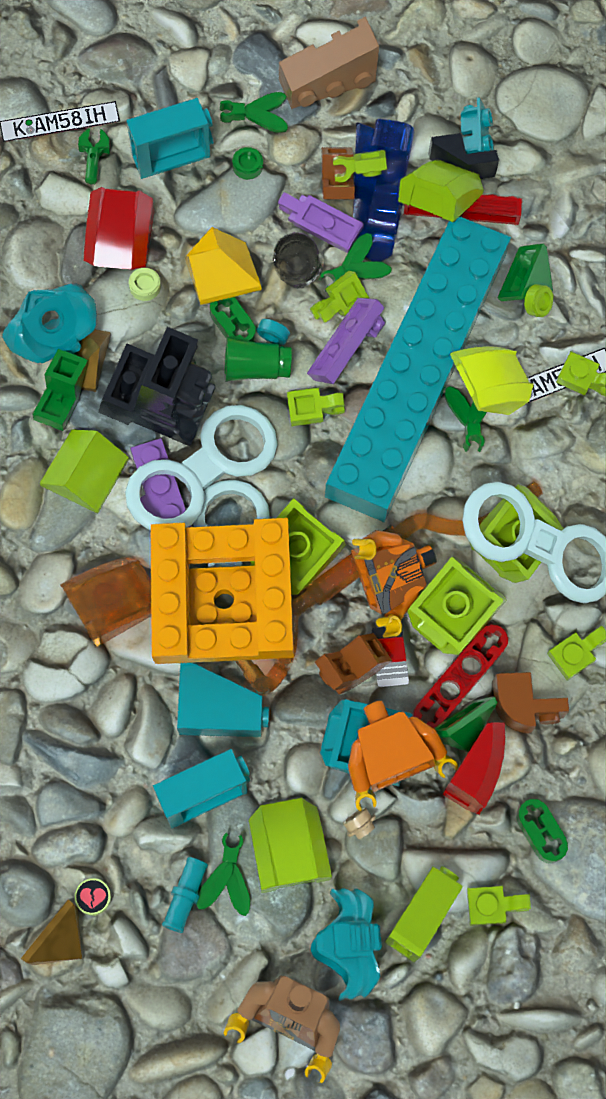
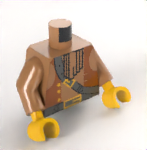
(294, 1013)

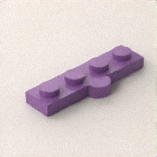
(161, 491)

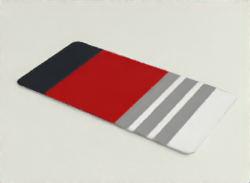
(396, 671)

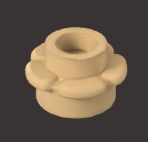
(359, 823)

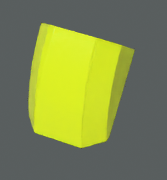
(493, 378)

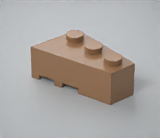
(332, 68)

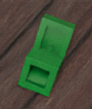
(62, 391)

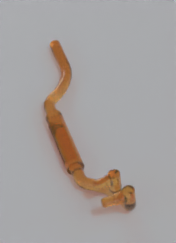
(336, 580)

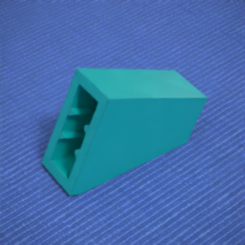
(217, 706)

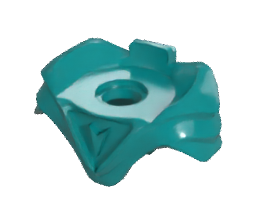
(39, 342)
(350, 943)

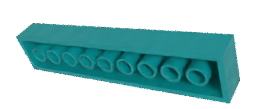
(416, 369)

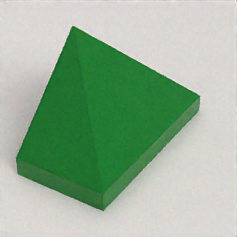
(528, 268)
(466, 725)

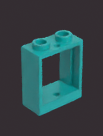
(170, 137)
(202, 787)

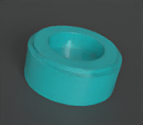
(273, 331)

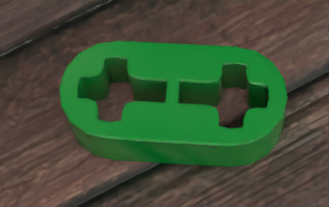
(238, 316)
(535, 835)

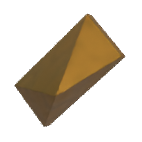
(94, 350)
(58, 940)

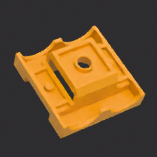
(183, 607)

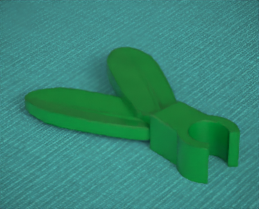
(257, 112)
(354, 263)
(467, 415)
(226, 875)

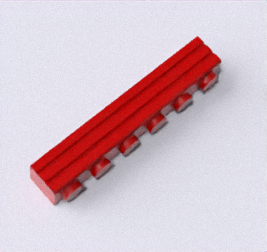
(485, 209)

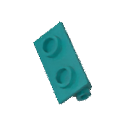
(476, 122)

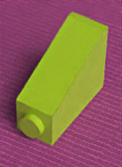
(424, 913)

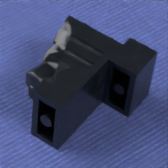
(161, 389)

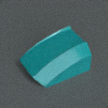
(343, 731)

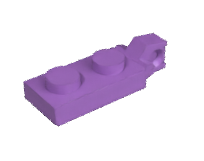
(321, 220)

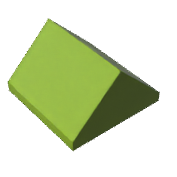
(85, 469)

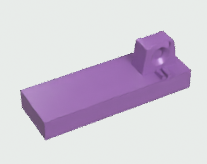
(359, 322)

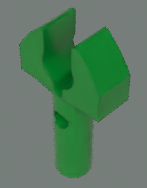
(93, 153)

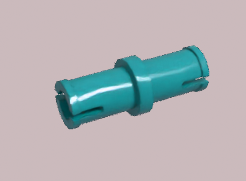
(185, 895)

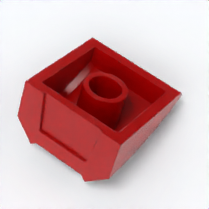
(118, 228)
(480, 770)

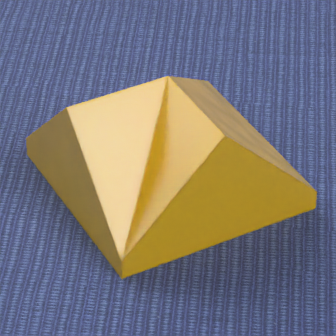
(221, 267)

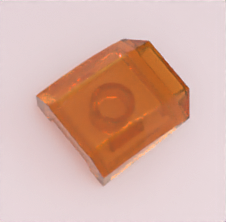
(110, 598)

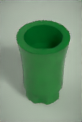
(256, 360)

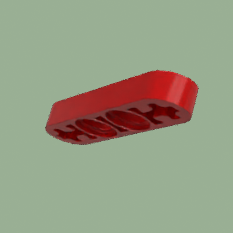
(462, 680)

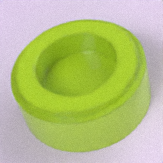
(538, 300)

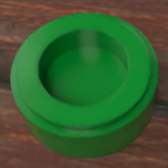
(247, 163)

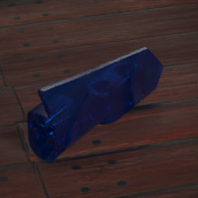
(377, 196)

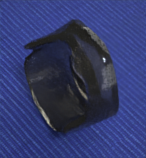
(297, 260)

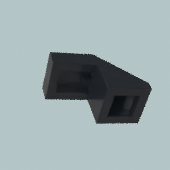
(452, 150)

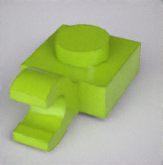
(367, 163)
(341, 297)
(581, 374)
(308, 406)
(575, 654)
(490, 906)

